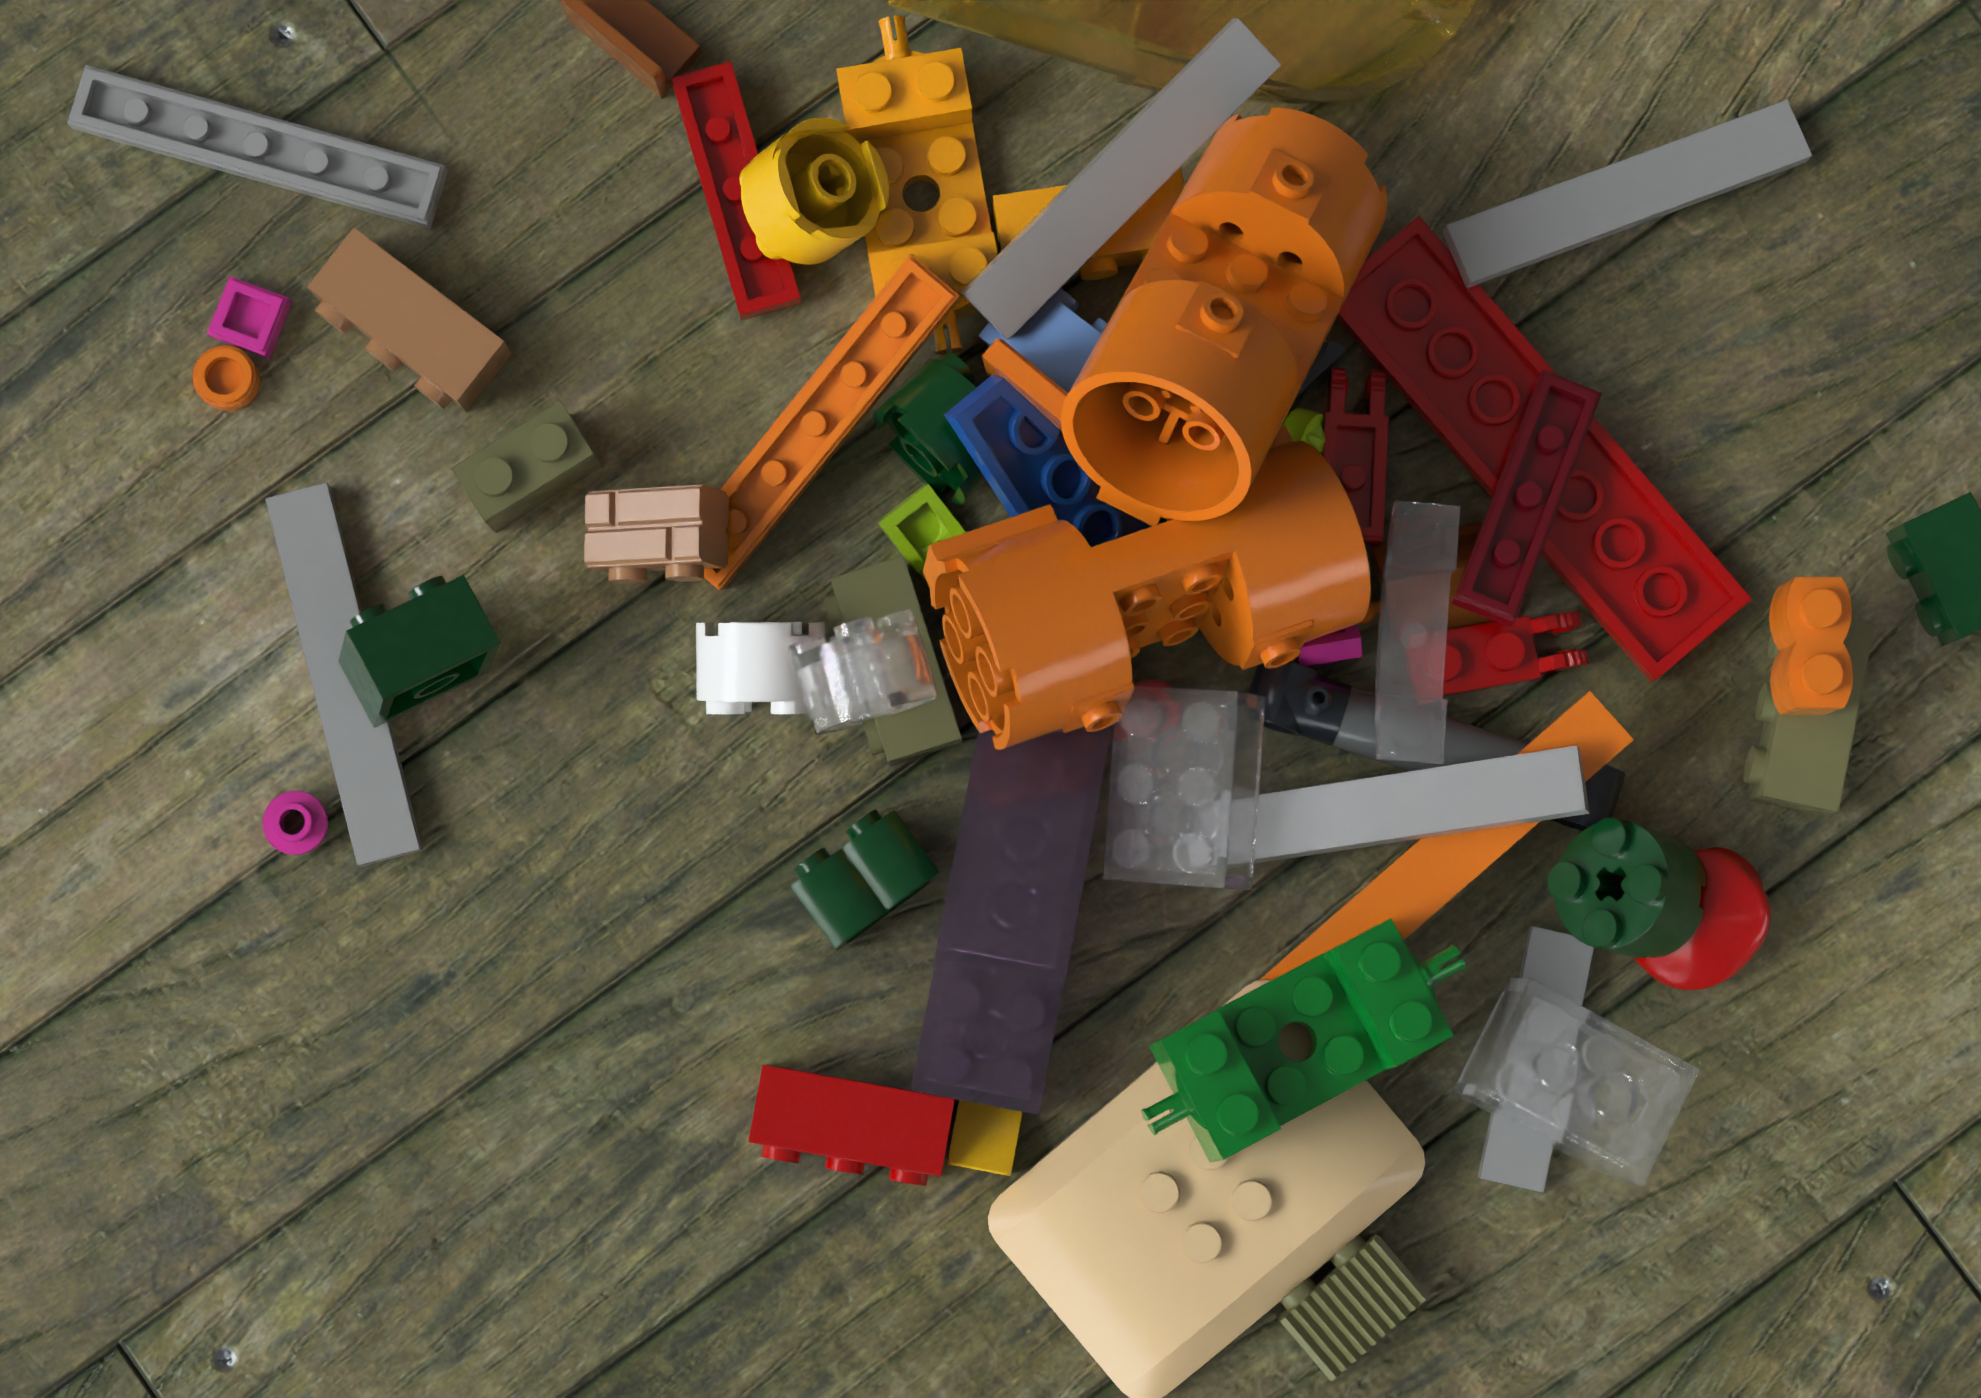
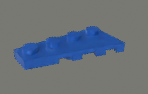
(1031, 463)

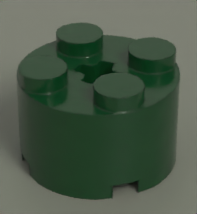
(923, 433)
(1628, 889)

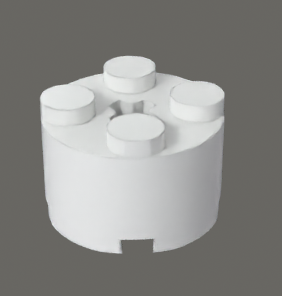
(749, 665)

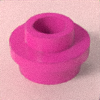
(313, 831)

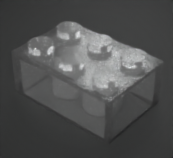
(1185, 788)
(1576, 1081)

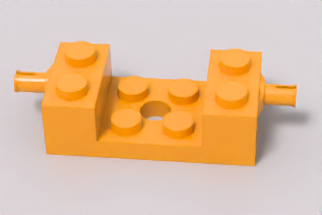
(921, 124)

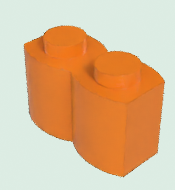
(1808, 627)

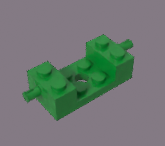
(1365, 1012)

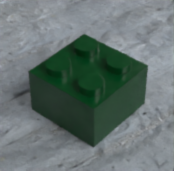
(418, 648)

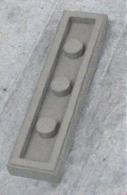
(1508, 1152)

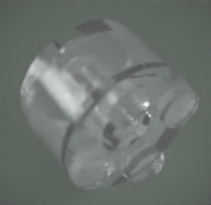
(863, 672)

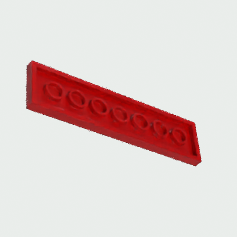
(1471, 384)

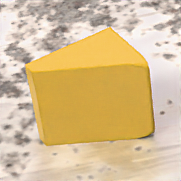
(984, 1137)

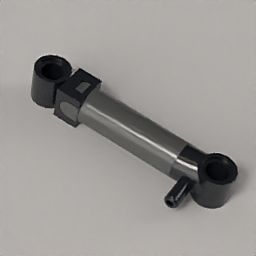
(1344, 717)

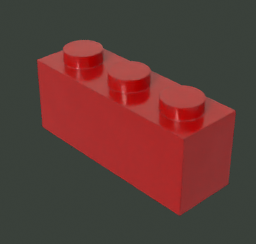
(851, 1124)

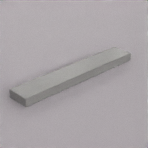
(258, 147)
(1121, 178)
(1626, 193)
(323, 605)
(1421, 804)

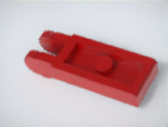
(1358, 449)
(1503, 655)

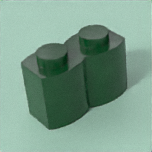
(864, 878)

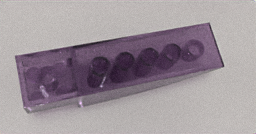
(1010, 918)

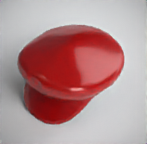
(1730, 930)

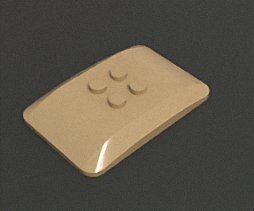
(1178, 1255)

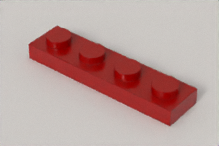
(721, 150)

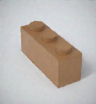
(408, 322)

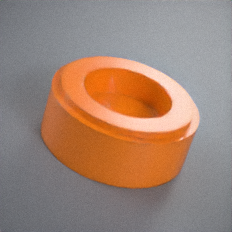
(226, 378)

